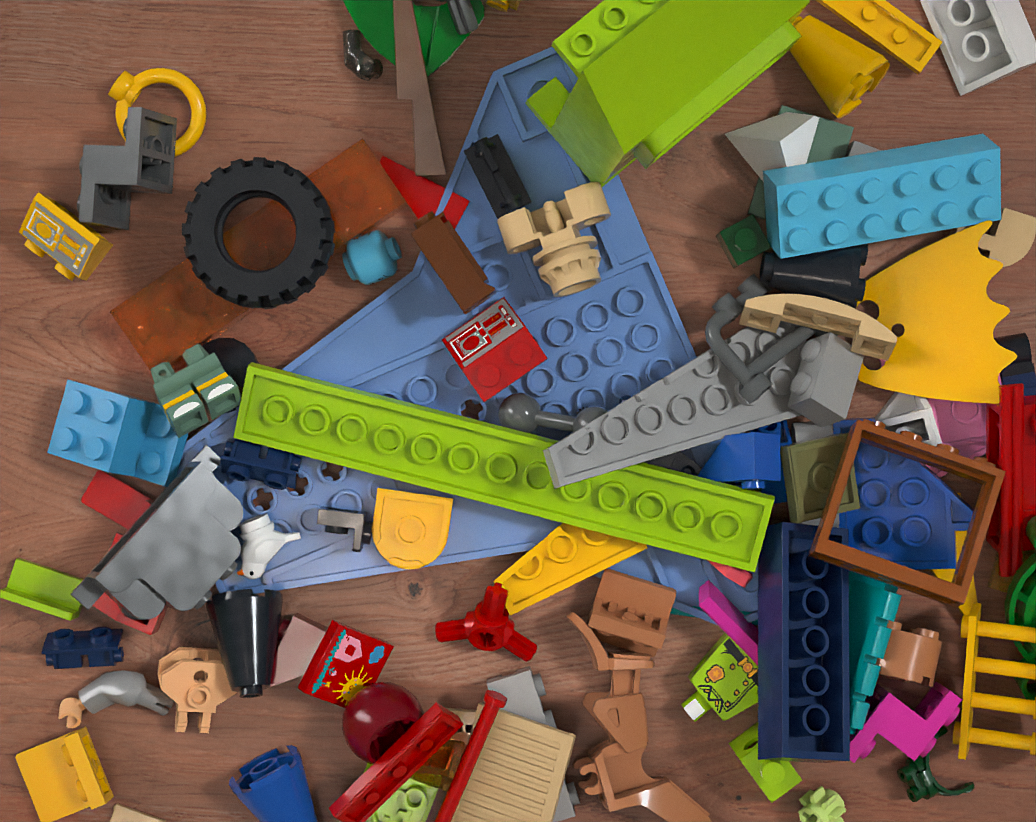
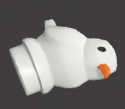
(260, 544)

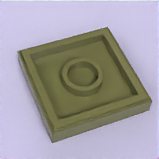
(809, 476)

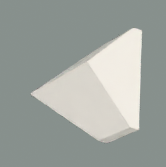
(776, 141)
(910, 414)

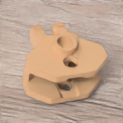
(194, 684)

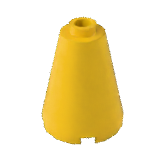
(837, 64)

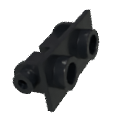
(497, 175)

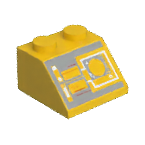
(59, 234)

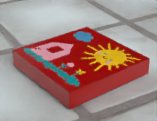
(344, 664)

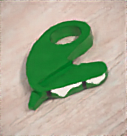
(434, 24)

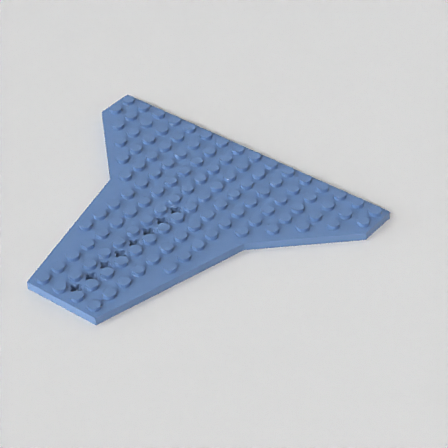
(595, 341)

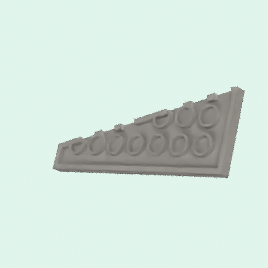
(679, 412)

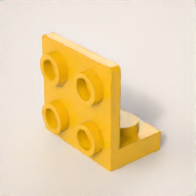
(64, 776)

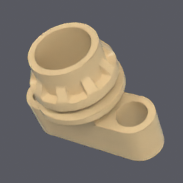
(567, 258)

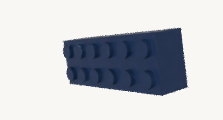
(802, 649)

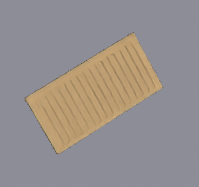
(516, 772)

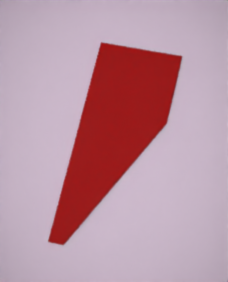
(423, 194)

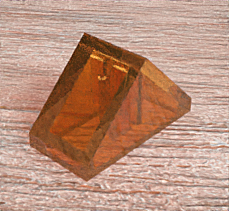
(441, 766)

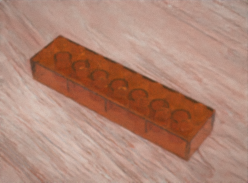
(180, 309)

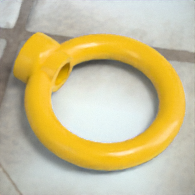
(128, 88)

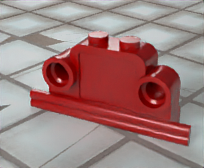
(1012, 449)

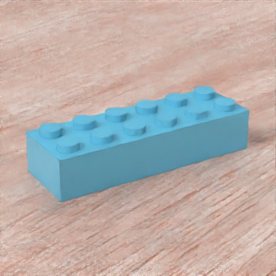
(882, 195)

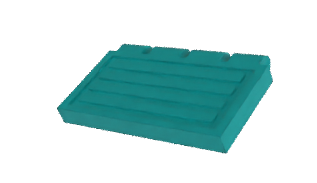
(869, 610)

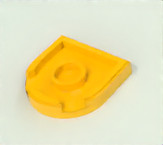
(410, 527)

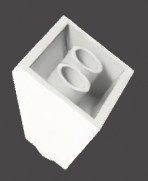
(981, 39)

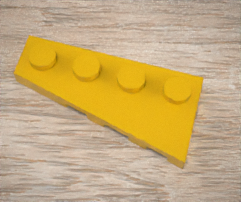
(561, 561)

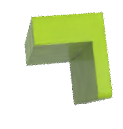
(43, 589)

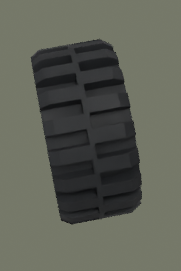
(211, 209)

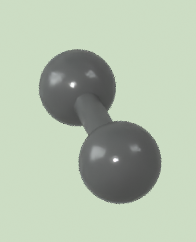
(524, 414)

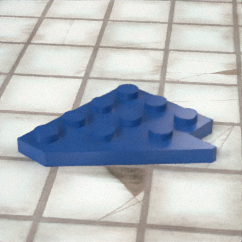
(903, 509)

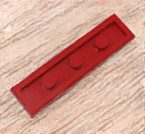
(396, 765)

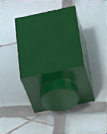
(743, 241)

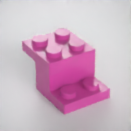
(905, 728)

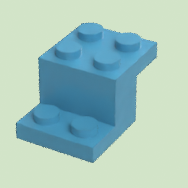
(116, 434)

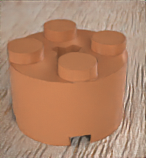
(911, 655)

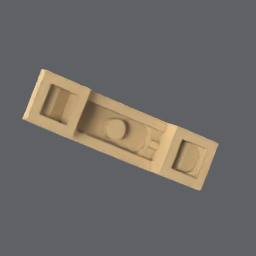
(819, 313)

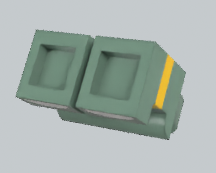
(194, 389)

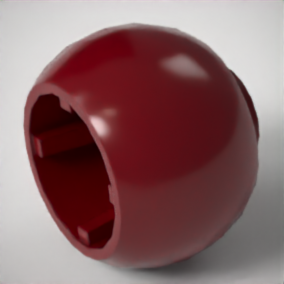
(378, 719)

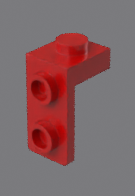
(115, 499)

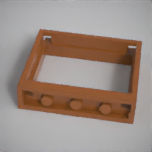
(940, 457)

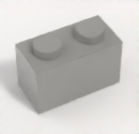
(825, 380)

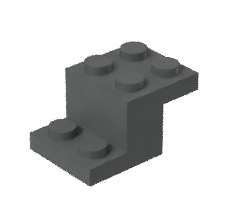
(117, 171)

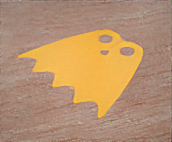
(946, 322)

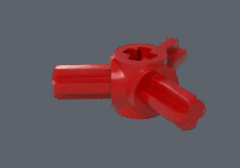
(488, 626)

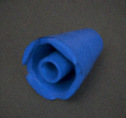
(275, 787)

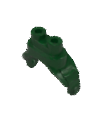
(921, 780)

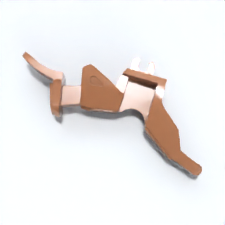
(616, 761)

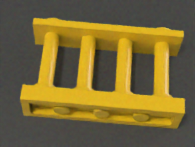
(963, 731)

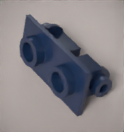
(243, 463)
(66, 647)

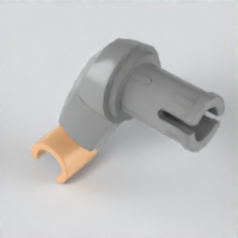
(114, 687)

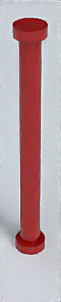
(493, 702)

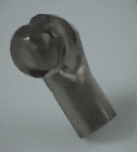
(357, 60)

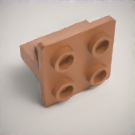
(631, 612)

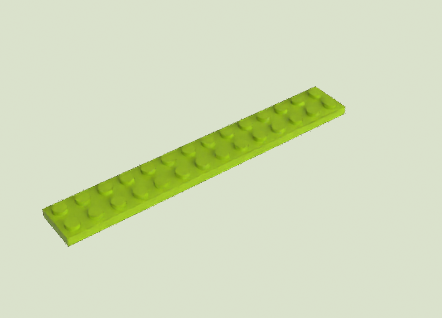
(499, 467)

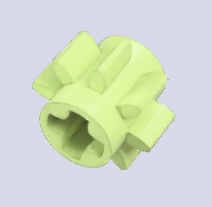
(821, 806)

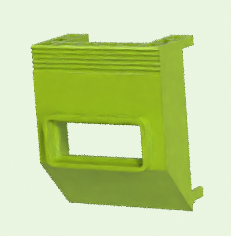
(656, 74)

